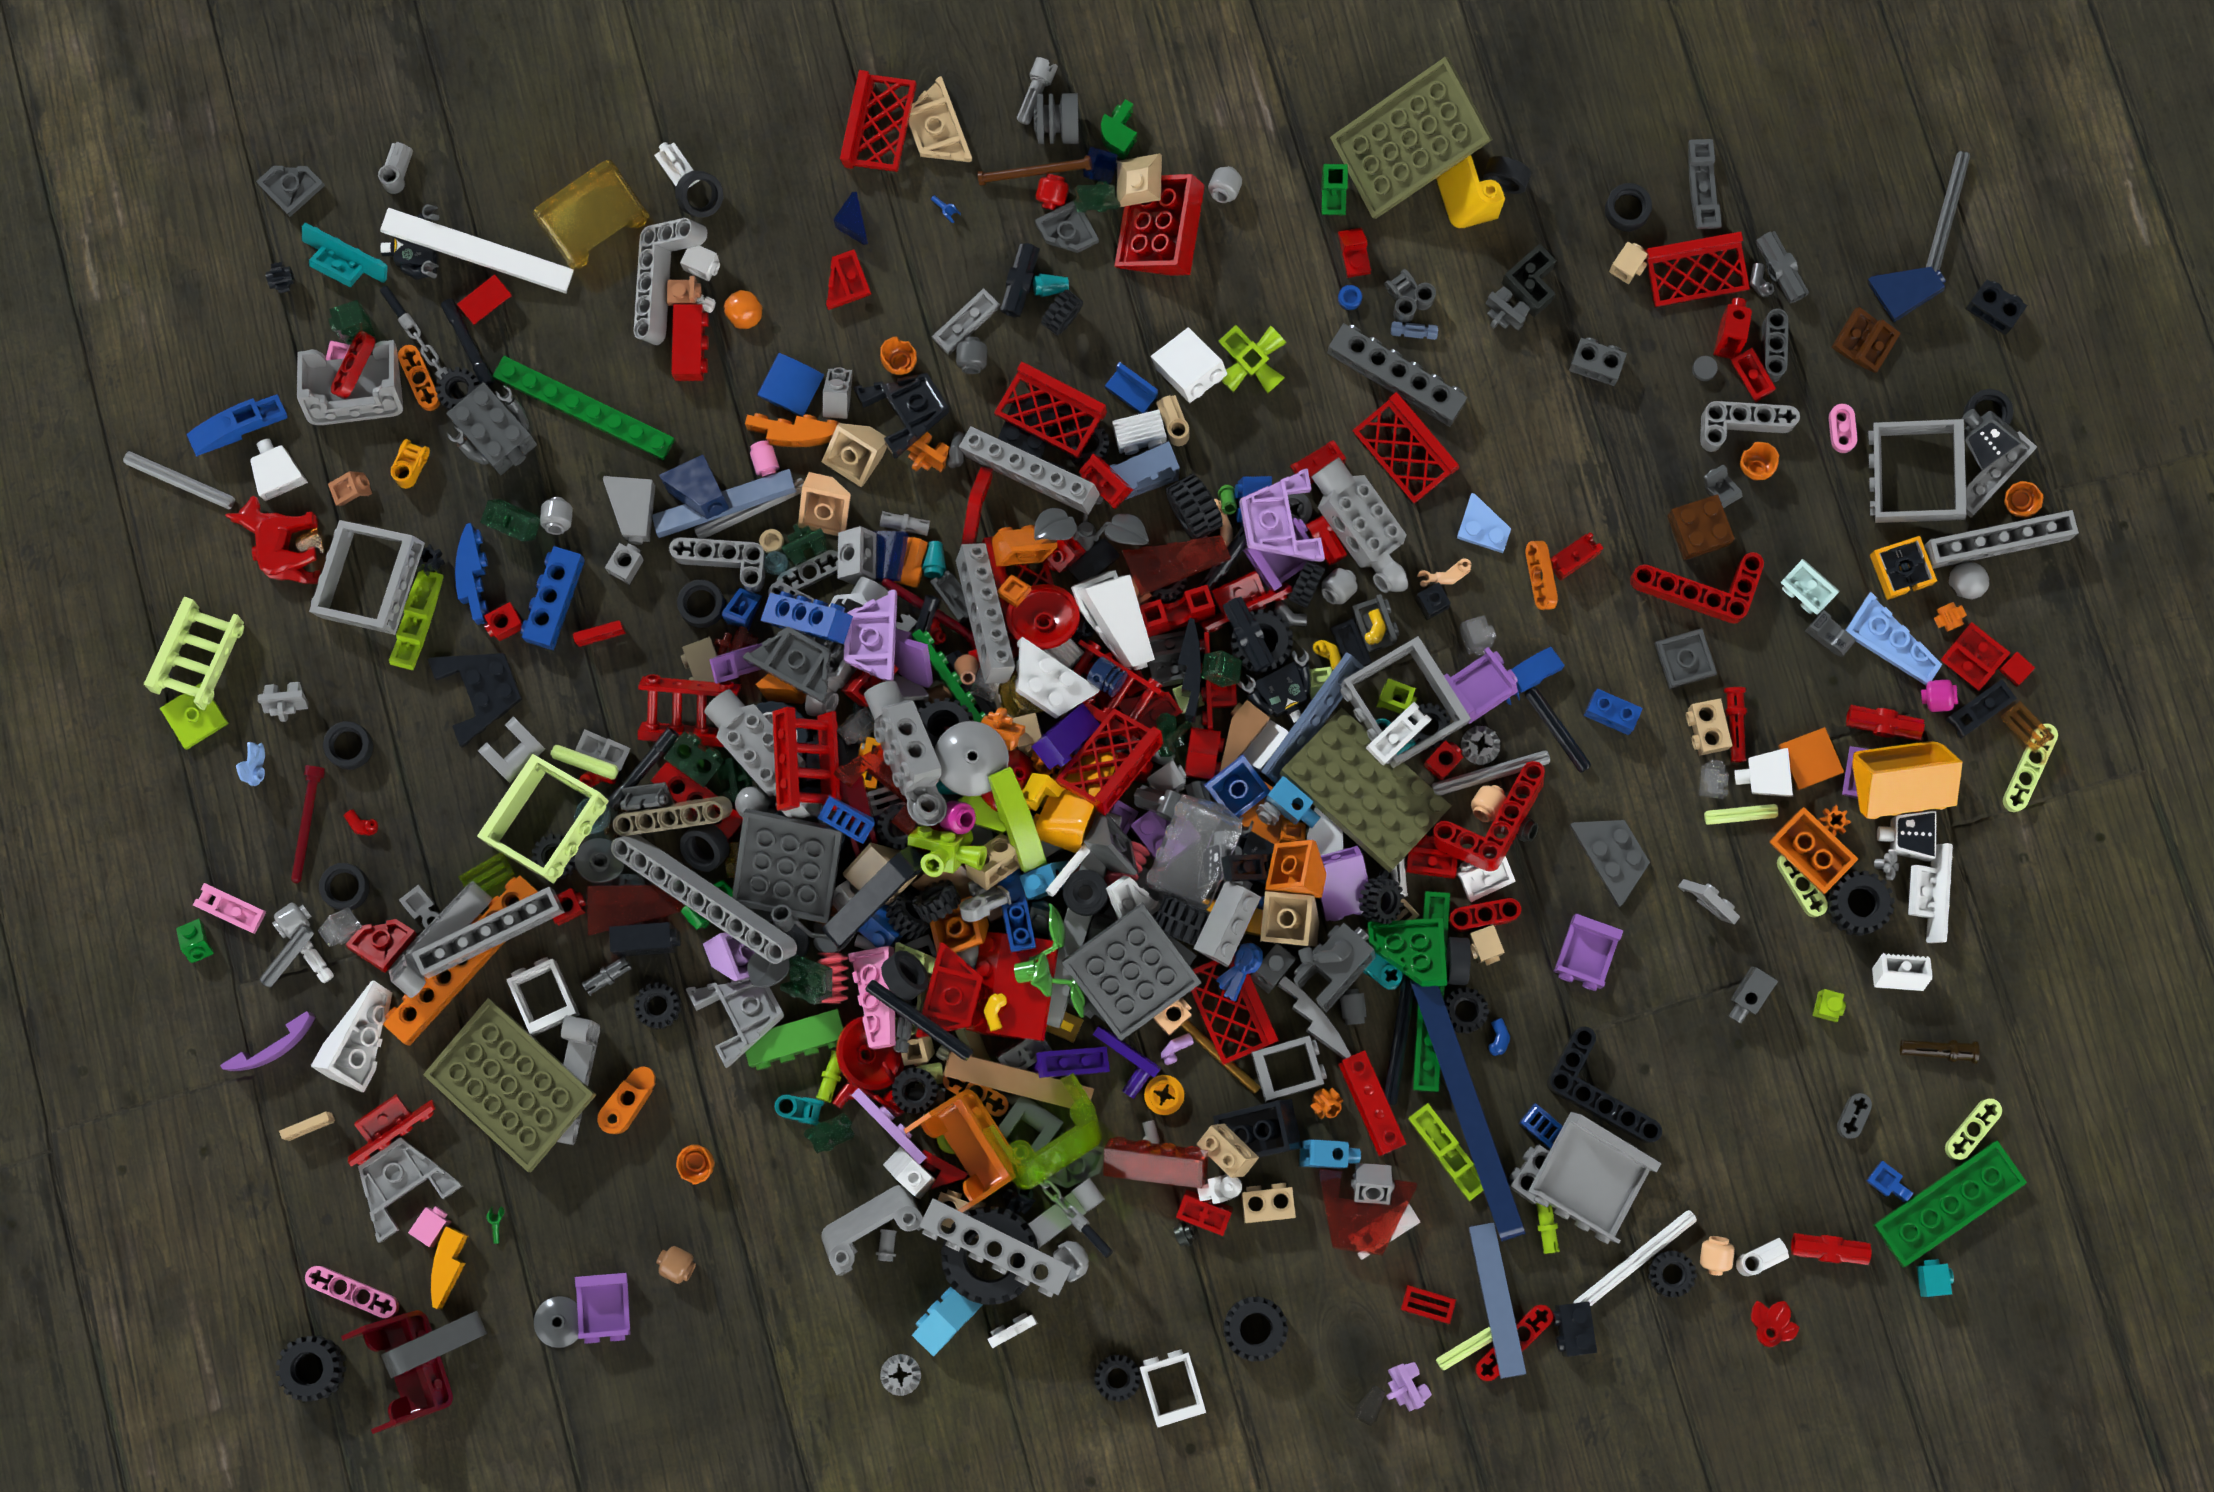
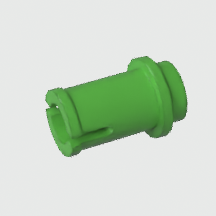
(1227, 497)

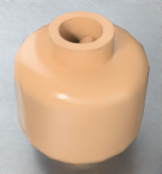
(1487, 802)
(1717, 1255)

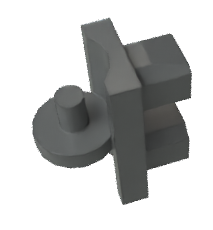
(1503, 313)

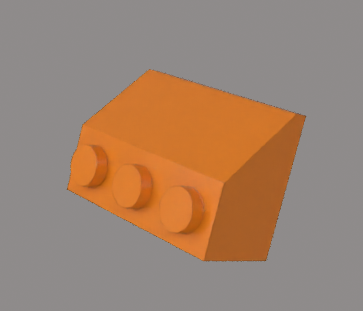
(1813, 850)

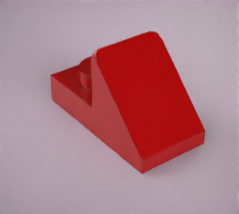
(1354, 252)
(948, 1174)

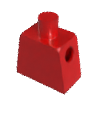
(1733, 329)

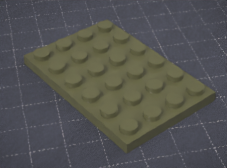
(1411, 137)
(1372, 803)
(509, 1085)

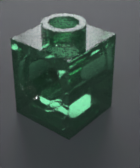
(1221, 668)

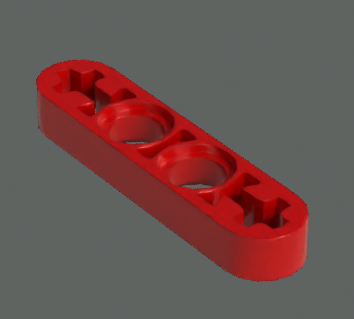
(1533, 1335)

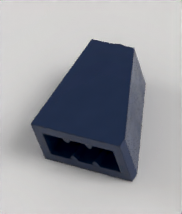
(1906, 290)
(695, 487)

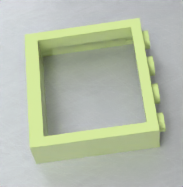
(515, 800)

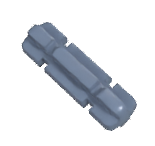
(1414, 330)

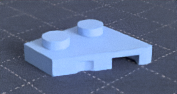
(1483, 526)

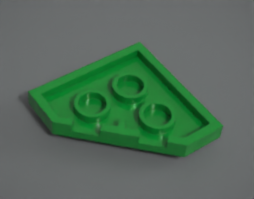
(1413, 948)

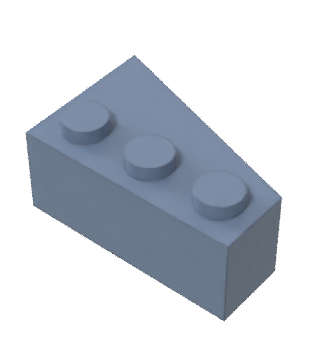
(1149, 469)

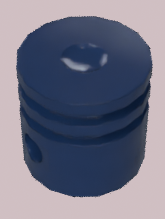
(1107, 676)

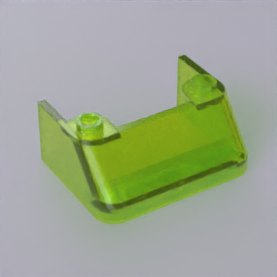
(1031, 1167)

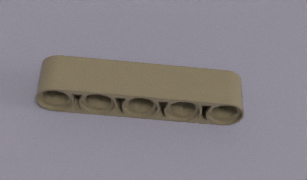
(682, 812)

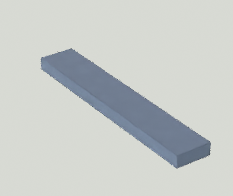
(737, 499)
(1312, 718)
(1497, 1300)

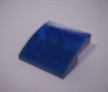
(890, 554)

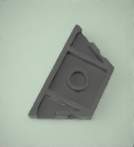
(795, 661)
(1613, 855)

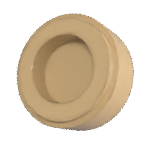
(771, 541)

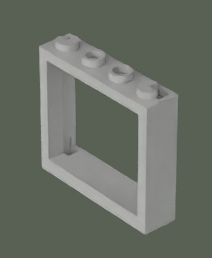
(1914, 428)
(398, 585)
(1435, 679)

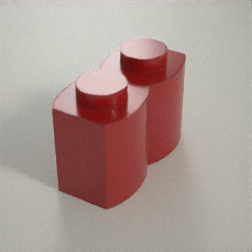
(1202, 754)

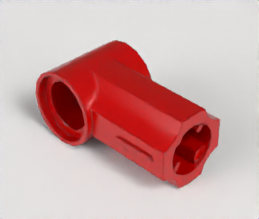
(1331, 545)

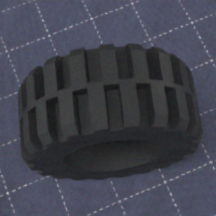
(974, 1287)

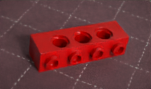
(671, 775)

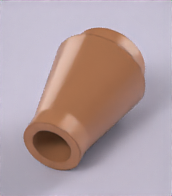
(967, 668)

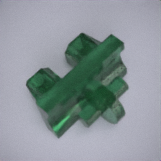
(1096, 197)
(813, 540)
(1173, 734)
(737, 778)
(830, 1133)

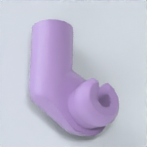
(1175, 1045)

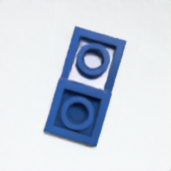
(1537, 668)

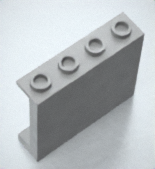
(1591, 1177)

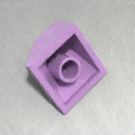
(728, 956)

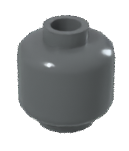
(971, 355)

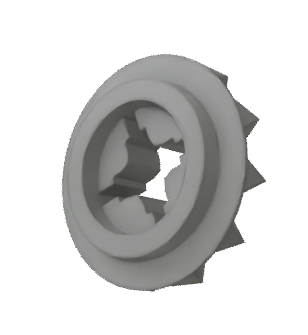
(1470, 750)
(909, 1383)

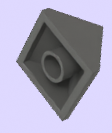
(1111, 846)

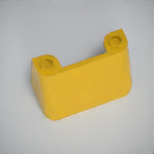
(1466, 198)

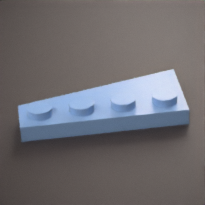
(1885, 636)

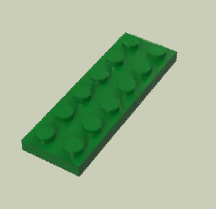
(1949, 1204)

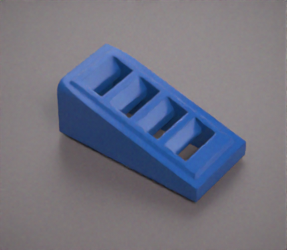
(842, 827)
(1525, 1123)

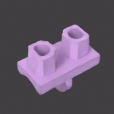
(1404, 1388)

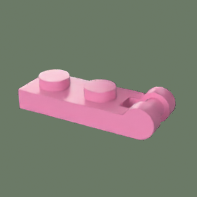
(230, 908)

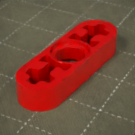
(353, 365)

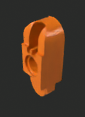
(641, 1083)

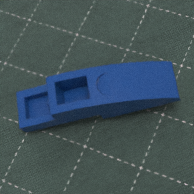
(235, 421)
(470, 565)
(1017, 915)

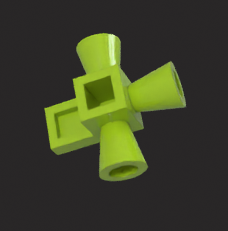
(1251, 358)
(947, 850)

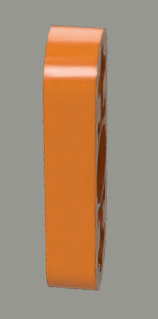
(418, 359)
(1545, 589)
(995, 1096)

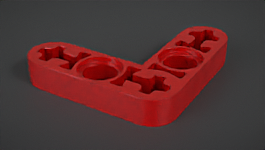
(975, 503)

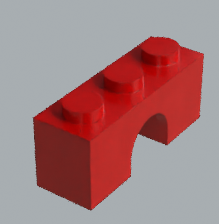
(1166, 617)

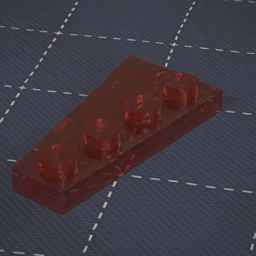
(1172, 562)
(627, 906)

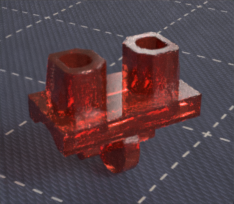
(741, 639)

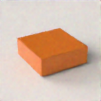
(1014, 590)

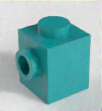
(1935, 1278)

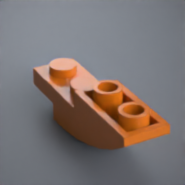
(804, 433)

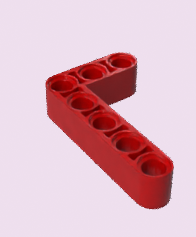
(1701, 591)
(1500, 825)

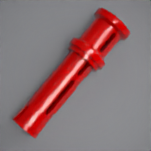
(1733, 711)

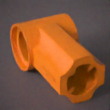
(913, 562)

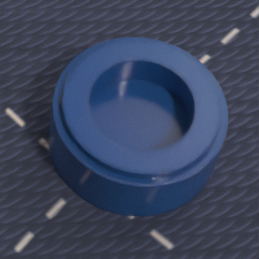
(1350, 297)

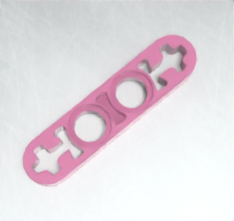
(352, 1291)

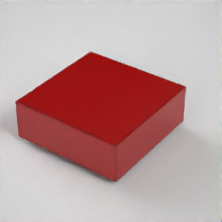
(2017, 669)

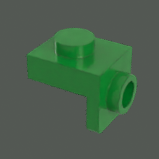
(194, 941)

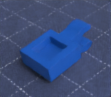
(1887, 1180)

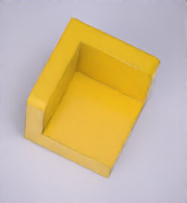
(1038, 787)

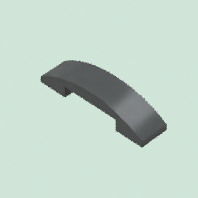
(1702, 184)

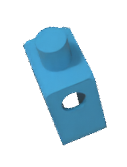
(1286, 794)
(1038, 880)
(1319, 1154)

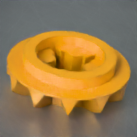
(1174, 1089)

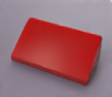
(1753, 375)

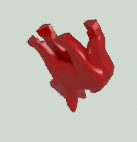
(273, 540)

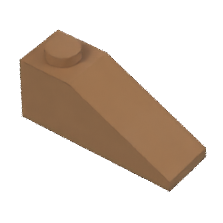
(1244, 728)

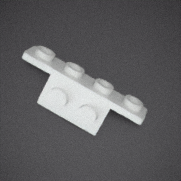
(1931, 893)

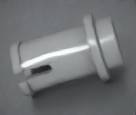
(886, 1245)

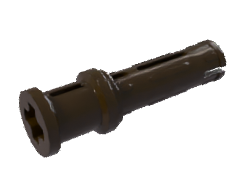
(1952, 1054)

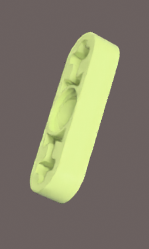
(1805, 904)
(1979, 1110)

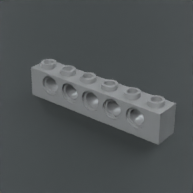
(1029, 470)
(2001, 539)
(985, 613)
(488, 932)
(1057, 1270)

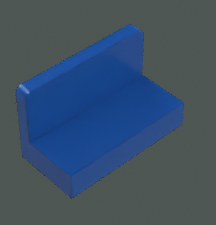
(1132, 389)

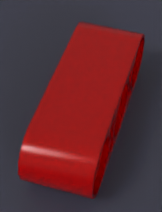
(1495, 909)

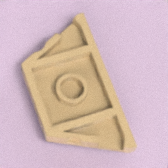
(937, 126)

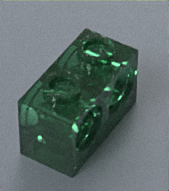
(349, 320)
(510, 520)
(691, 764)

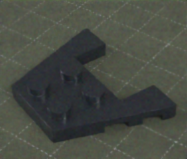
(914, 402)
(1025, 441)
(489, 687)

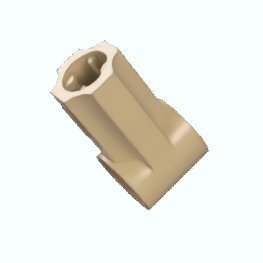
(1173, 419)

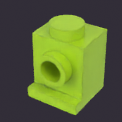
(1396, 689)
(1829, 1005)

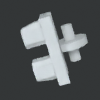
(1220, 1189)

